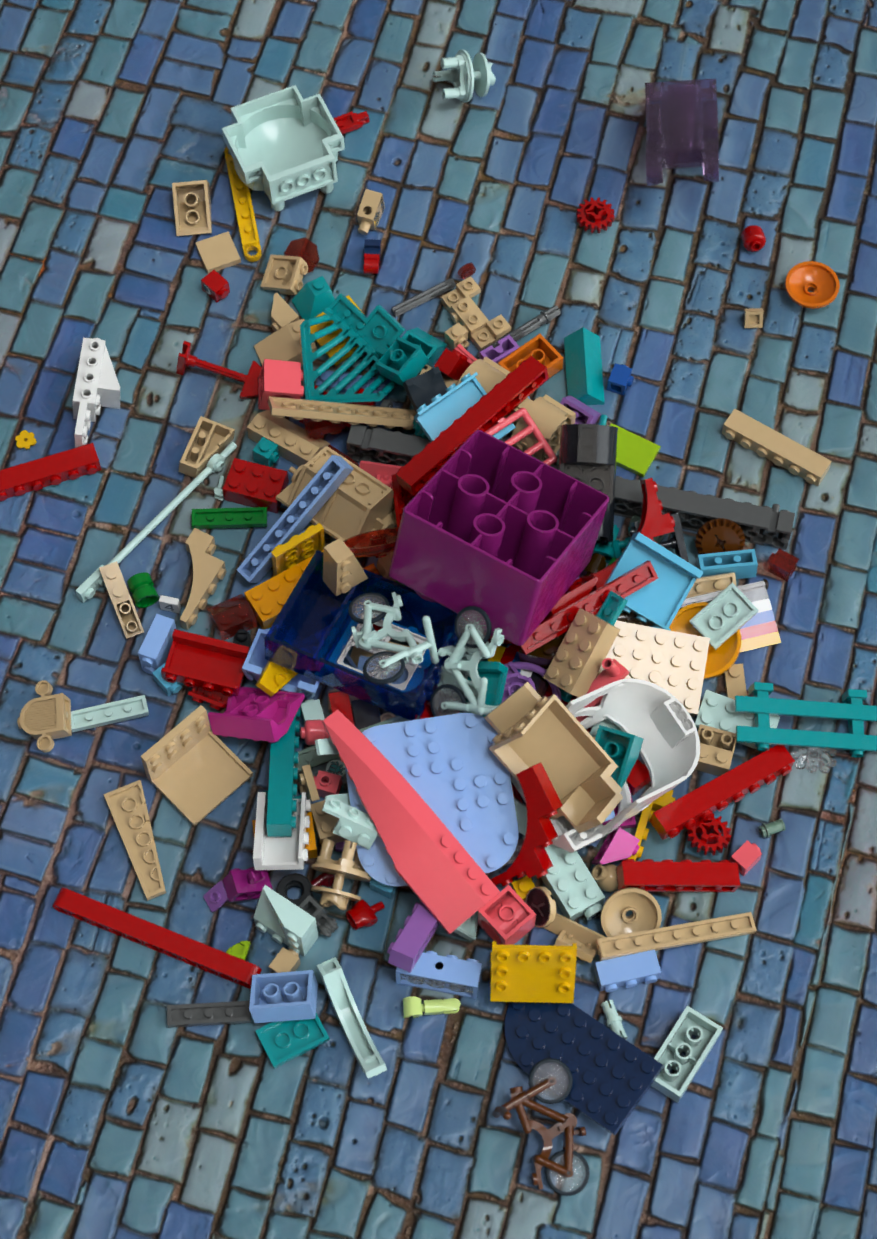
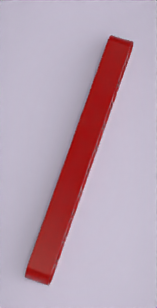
(155, 937)

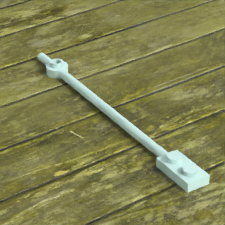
(215, 464)

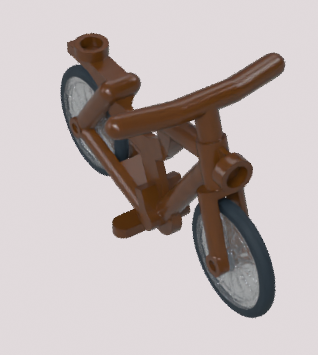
(550, 1083)

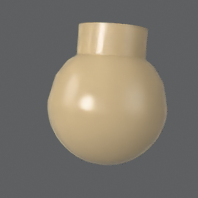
(606, 877)

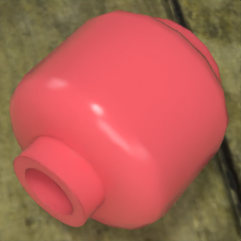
(312, 731)

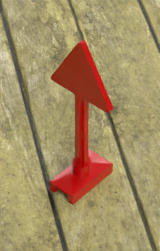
(250, 380)

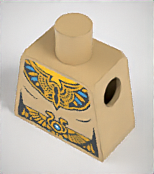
(370, 211)

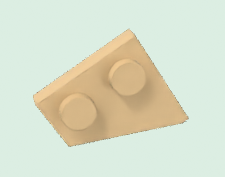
(307, 783)

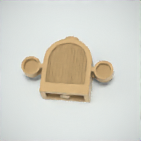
(46, 716)

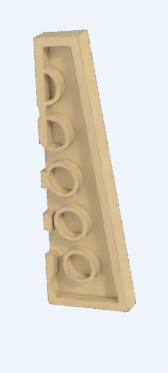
(134, 825)

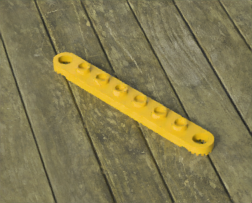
(244, 212)

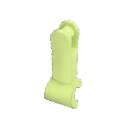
(413, 1006)

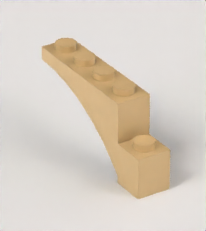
(206, 575)

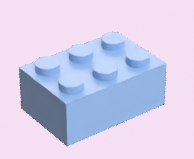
(283, 996)

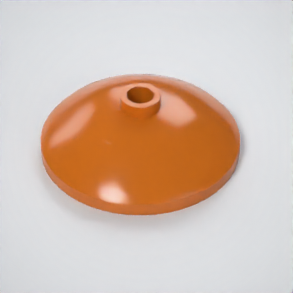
(812, 277)

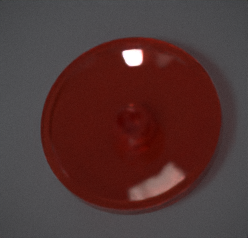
(373, 543)

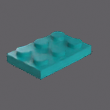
(291, 1039)

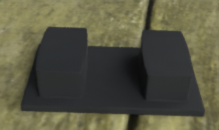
(365, 714)

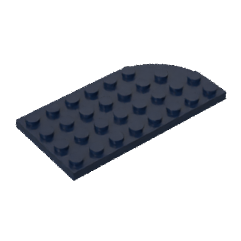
(604, 1067)

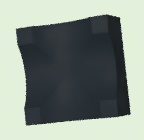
(425, 387)

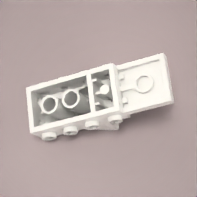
(94, 387)

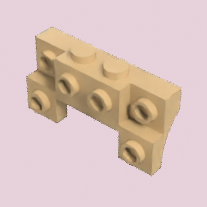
(467, 313)

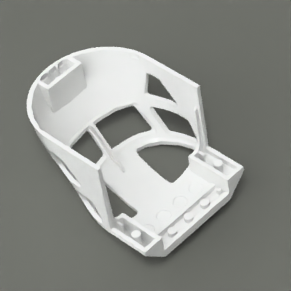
(667, 750)

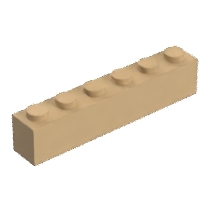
(776, 447)

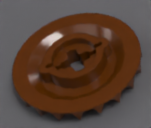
(725, 530)

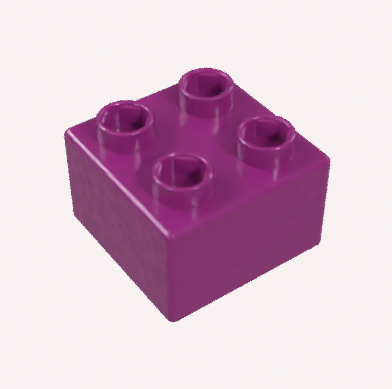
(498, 535)

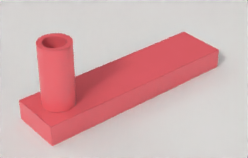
(612, 672)

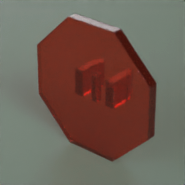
(306, 250)

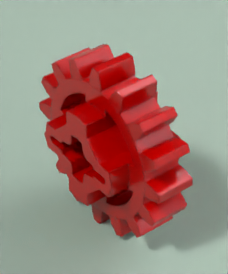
(595, 215)
(709, 835)

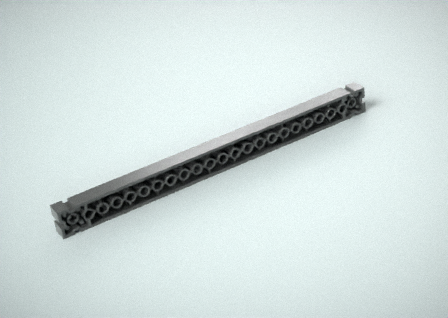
(759, 523)

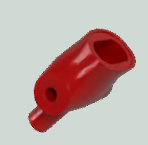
(363, 915)

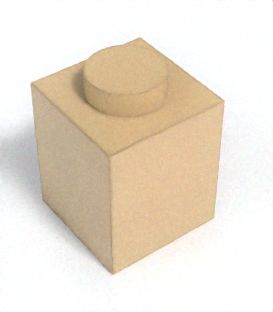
(285, 961)

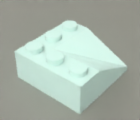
(285, 921)

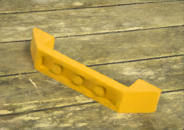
(642, 831)

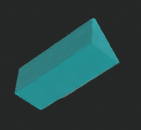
(584, 367)

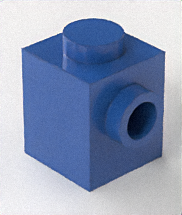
(620, 379)

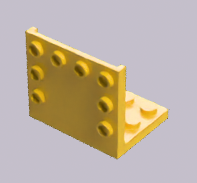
(532, 973)

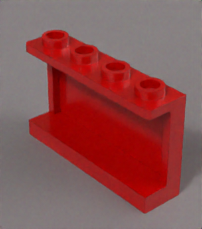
(205, 663)

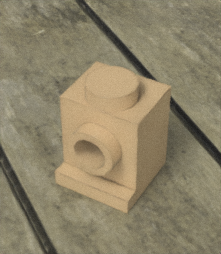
(456, 335)

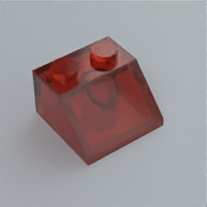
(232, 616)

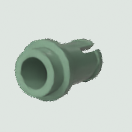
(771, 828)

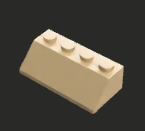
(289, 437)

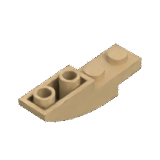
(121, 600)

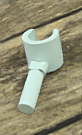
(218, 490)

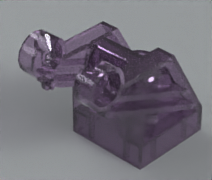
(682, 128)

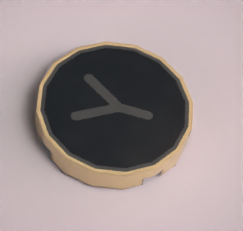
(542, 904)

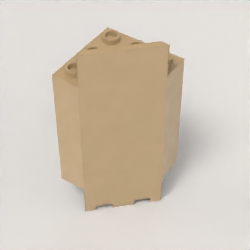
(545, 731)

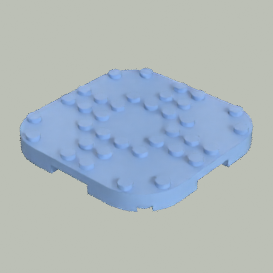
(457, 778)

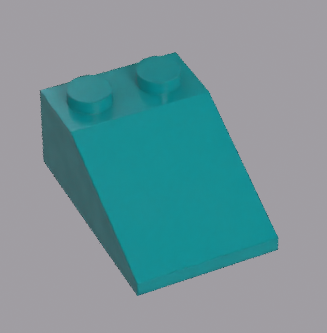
(621, 748)

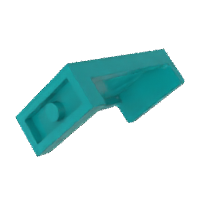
(496, 675)

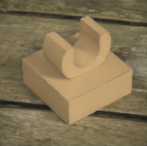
(753, 318)

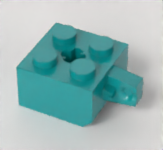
(400, 361)

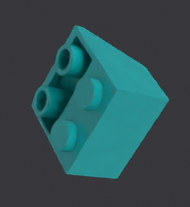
(430, 345)

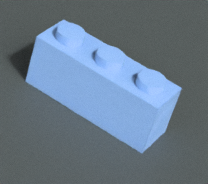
(627, 971)

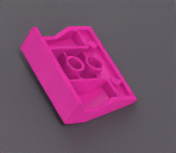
(257, 715)

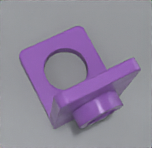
(216, 896)

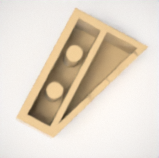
(205, 442)
(341, 568)

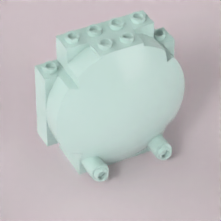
(284, 145)

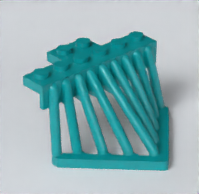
(367, 332)

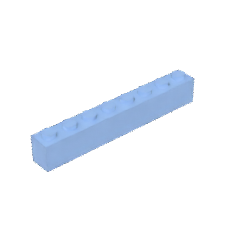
(296, 517)

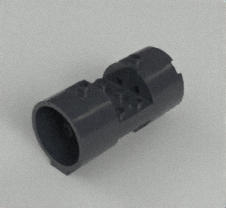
(590, 456)

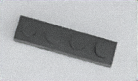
(208, 1014)

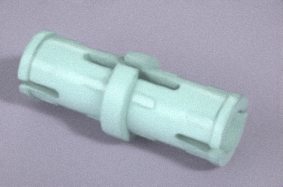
(613, 1019)

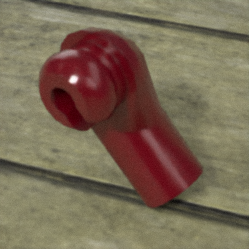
(323, 880)

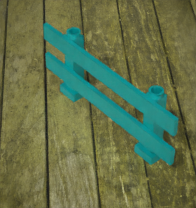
(763, 735)

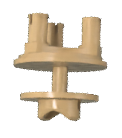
(342, 869)

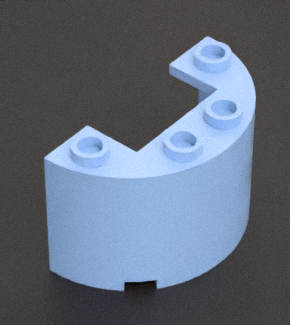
(256, 662)

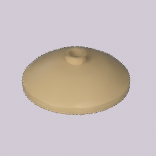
(644, 907)

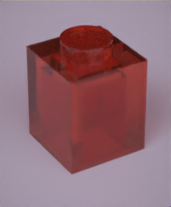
(782, 564)

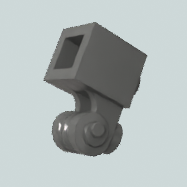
(326, 924)

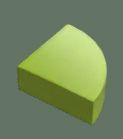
(240, 949)

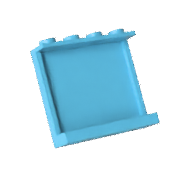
(451, 406)
(663, 597)

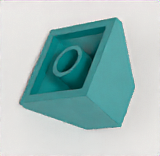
(313, 298)

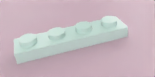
(109, 713)

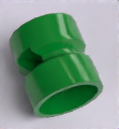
(143, 590)

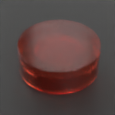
(466, 270)

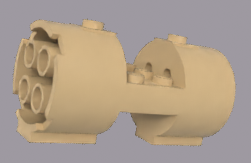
(544, 411)

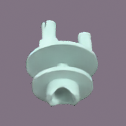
(465, 76)

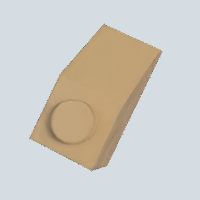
(281, 313)

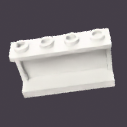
(281, 852)

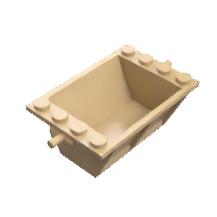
(354, 508)

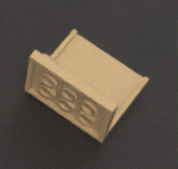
(194, 767)

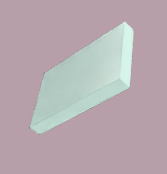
(724, 616)

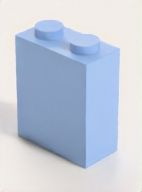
(157, 643)

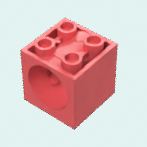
(279, 380)
(506, 917)

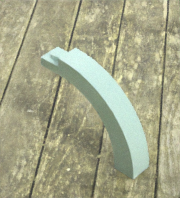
(350, 1018)

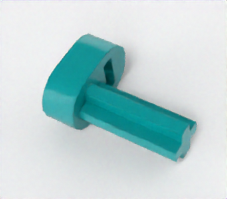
(607, 548)

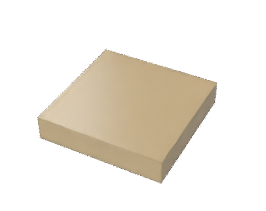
(218, 252)

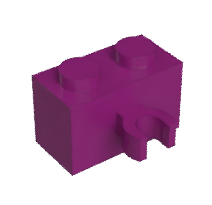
(245, 884)

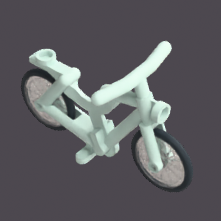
(473, 631)
(386, 665)

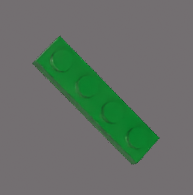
(229, 518)

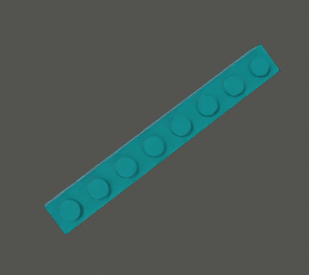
(281, 782)

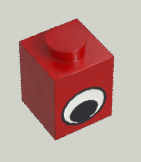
(215, 286)

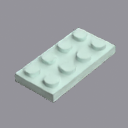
(720, 713)

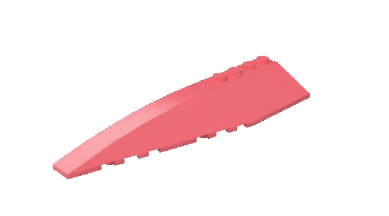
(413, 834)

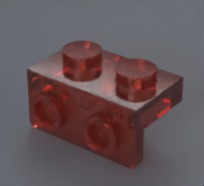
(317, 429)

